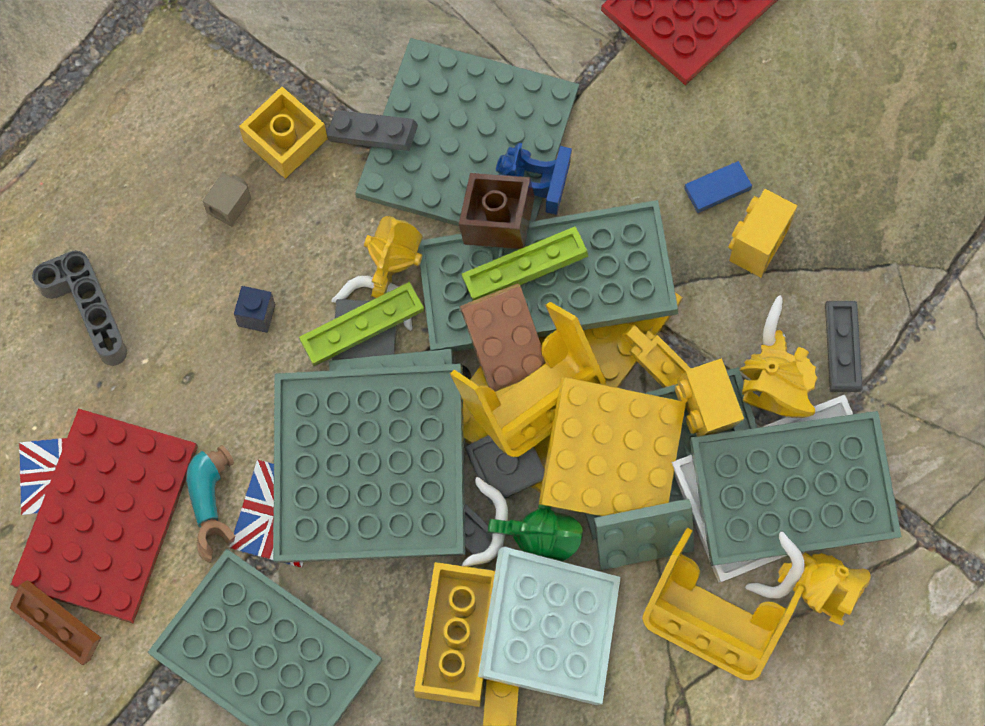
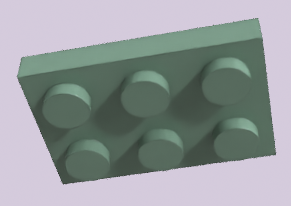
(642, 534)

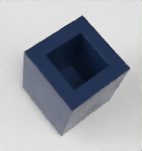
(254, 309)

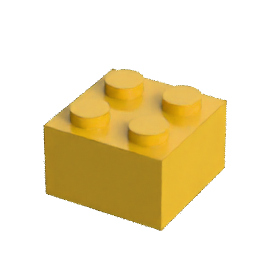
(283, 132)
(761, 232)
(709, 399)

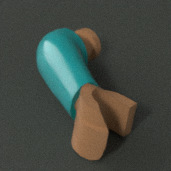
(201, 482)

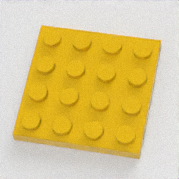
(610, 449)

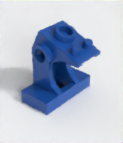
(553, 173)

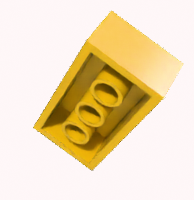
(454, 635)

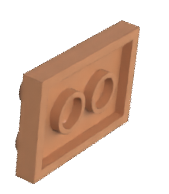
(503, 337)

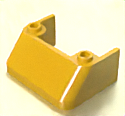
(527, 410)
(712, 625)

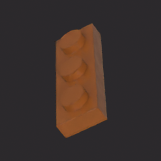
(55, 622)

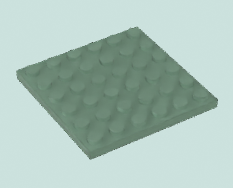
(465, 120)
(368, 464)

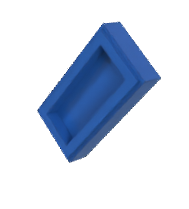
(718, 187)

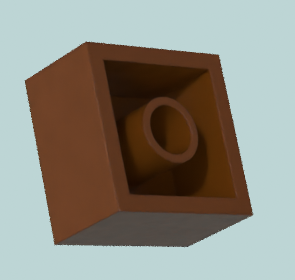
(496, 211)

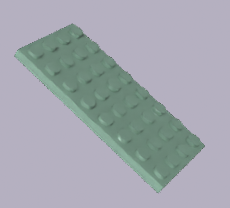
(617, 284)

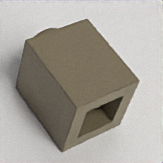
(227, 198)

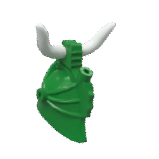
(538, 533)

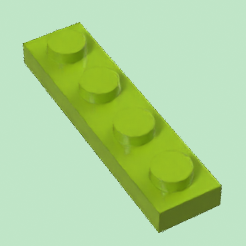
(526, 264)
(361, 324)

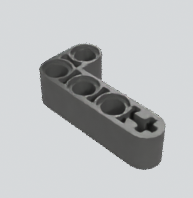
(91, 308)

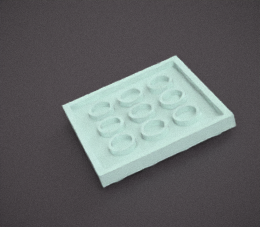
(549, 626)

